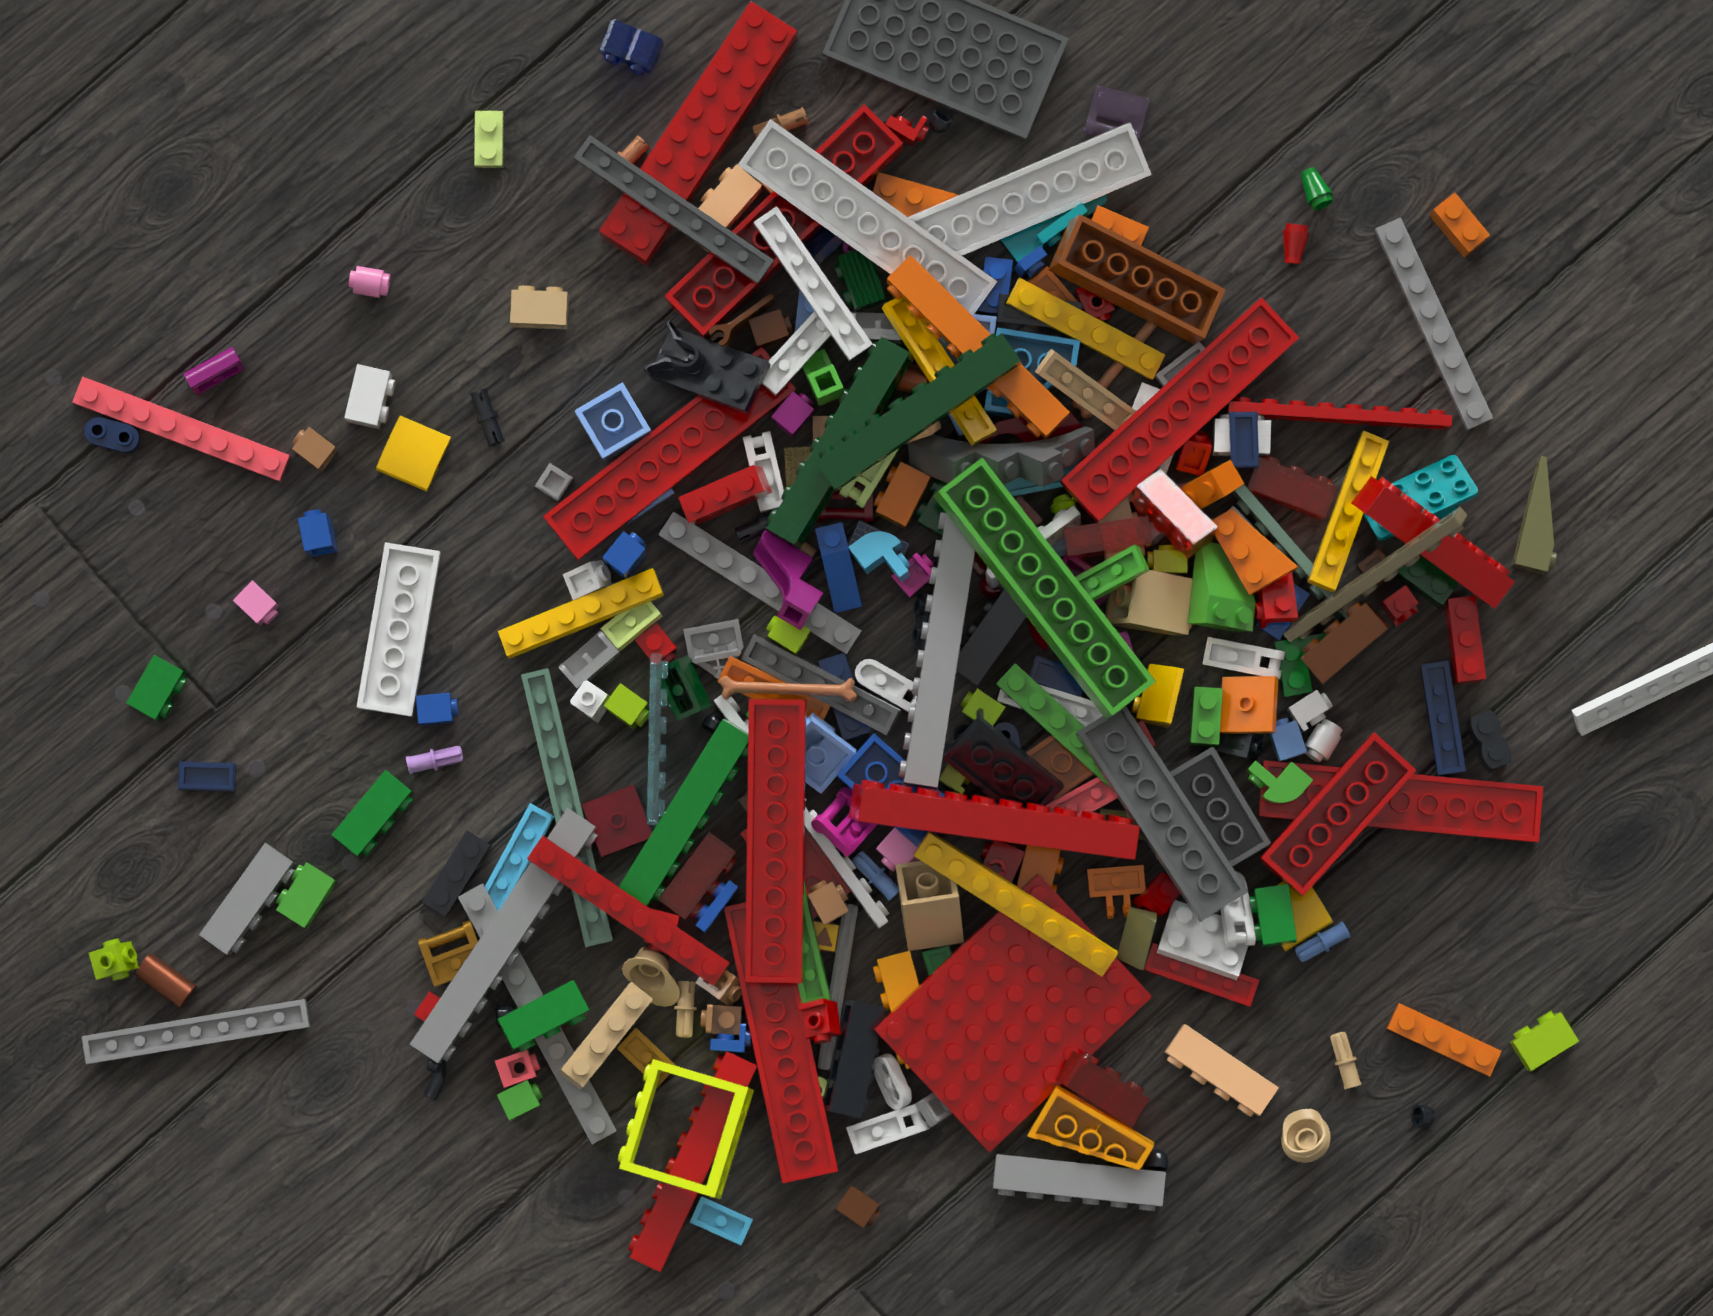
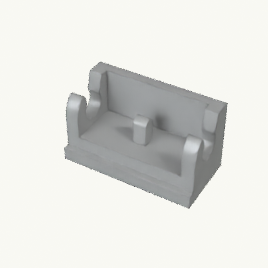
(877, 325)
(589, 660)

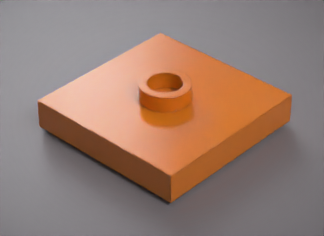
(1249, 705)

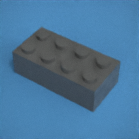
(1221, 806)

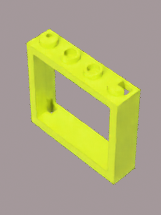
(728, 1140)

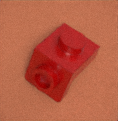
(1158, 895)

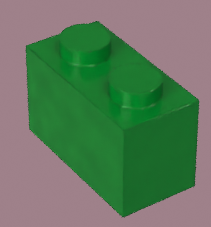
(157, 688)
(1274, 916)

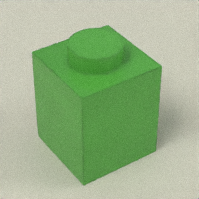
(520, 1099)

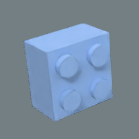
(613, 422)

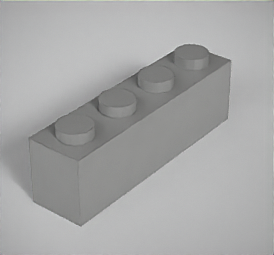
(247, 900)

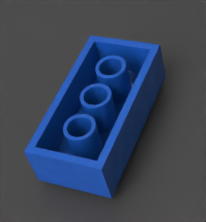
(882, 764)

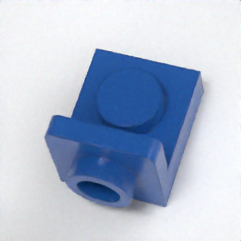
(726, 1042)

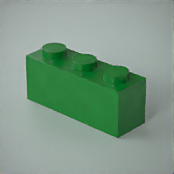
(373, 814)
(543, 1016)

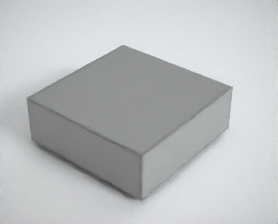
(554, 482)
(933, 1109)

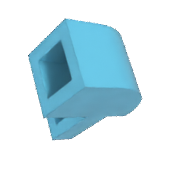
(878, 548)

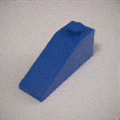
(838, 567)

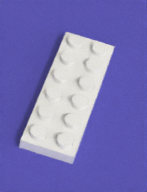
(398, 629)

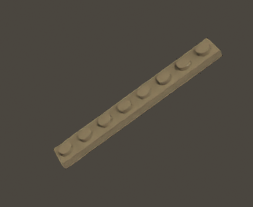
(1383, 570)

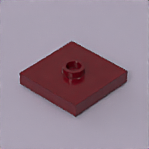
(618, 820)

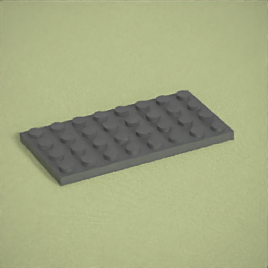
(952, 55)

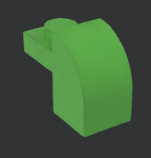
(823, 378)
(1282, 789)

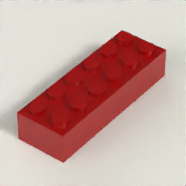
(1453, 556)
(1337, 814)

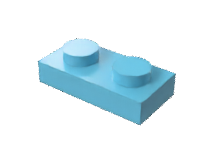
(721, 1220)

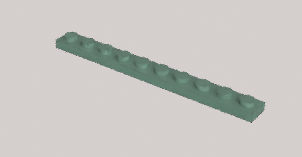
(562, 787)

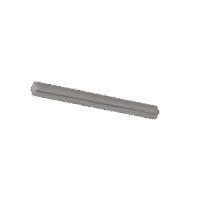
(839, 976)

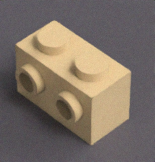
(539, 308)

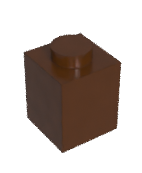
(770, 329)
(858, 1207)

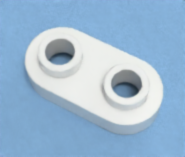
(891, 1081)

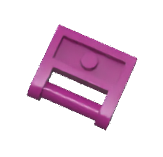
(849, 832)

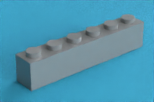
(1078, 1180)

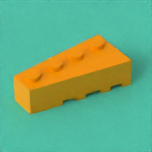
(1084, 1128)

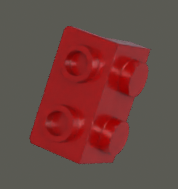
(1276, 602)

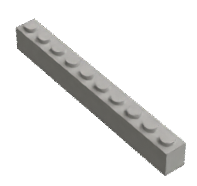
(938, 658)
(499, 945)

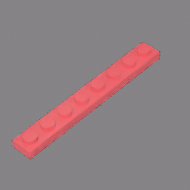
(181, 429)

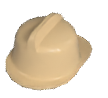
(651, 974)

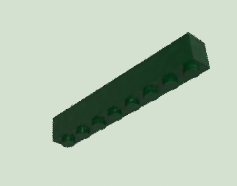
(867, 396)
(919, 411)

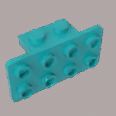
(1048, 231)
(1436, 488)

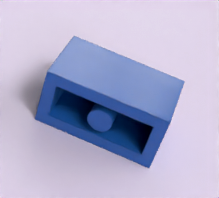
(317, 533)
(626, 554)

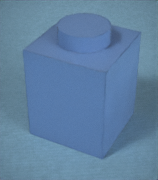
(1287, 740)

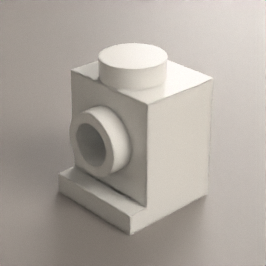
(1310, 710)

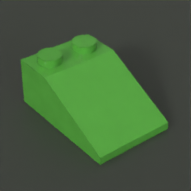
(1218, 594)

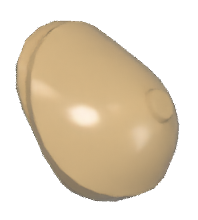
(1305, 1135)

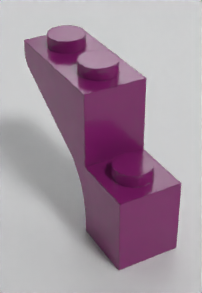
(786, 569)

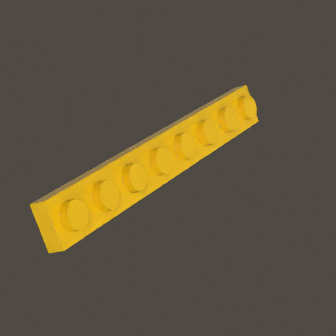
(1015, 903)

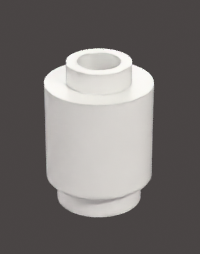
(1323, 741)

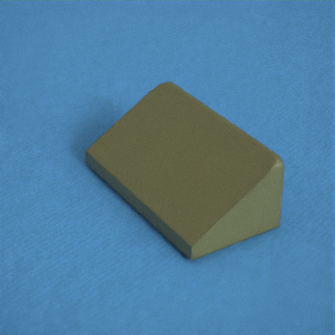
(1137, 937)

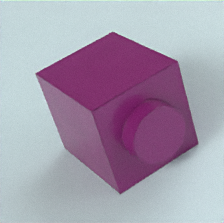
(793, 413)

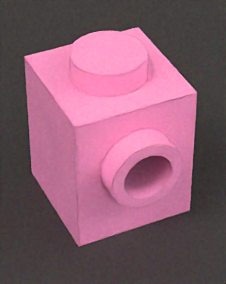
(896, 850)

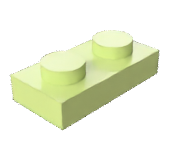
(489, 139)
(630, 624)

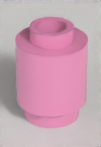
(369, 282)

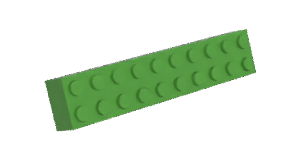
(1044, 588)

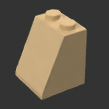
(1152, 604)
(928, 906)

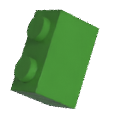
(1205, 716)
(305, 895)

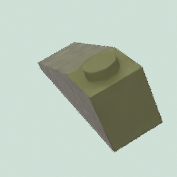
(1536, 536)

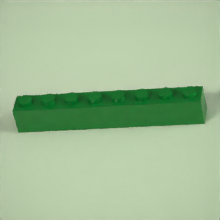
(686, 813)

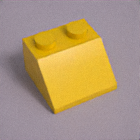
(1159, 700)

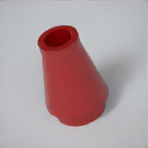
(1294, 240)

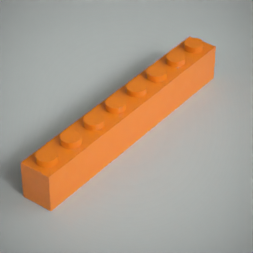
(963, 332)

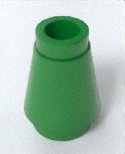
(1316, 190)

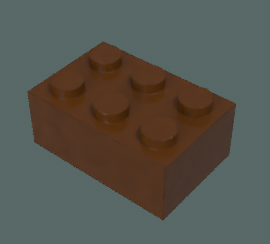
(1344, 641)

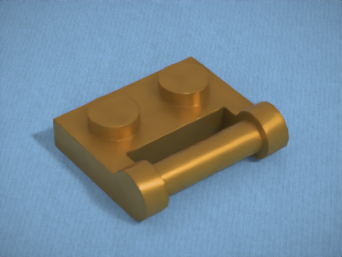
(446, 965)

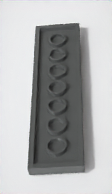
(1162, 813)

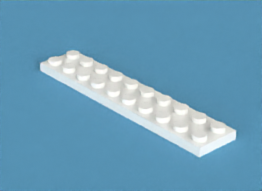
(1037, 191)
(858, 214)

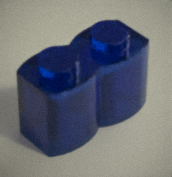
(630, 46)

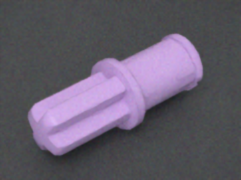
(434, 759)

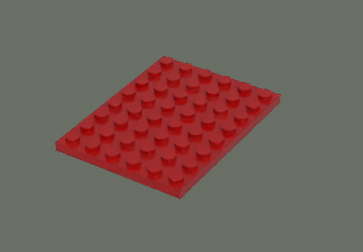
(1006, 1019)

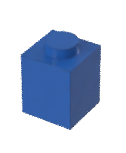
(436, 709)

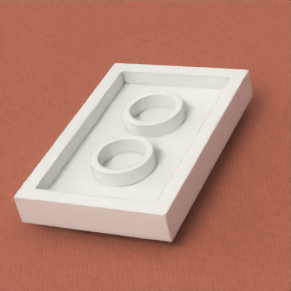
(1200, 942)

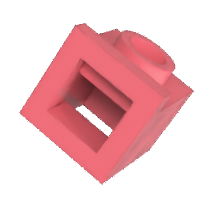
(509, 1075)

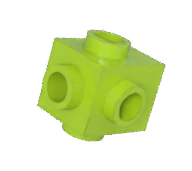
(114, 960)

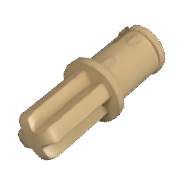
(685, 1009)
(1345, 1060)

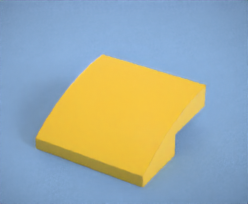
(413, 453)
(1308, 915)

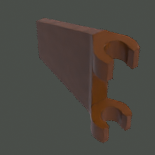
(728, 331)

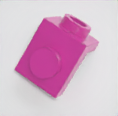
(919, 574)

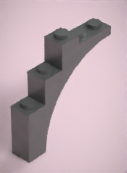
(1034, 461)

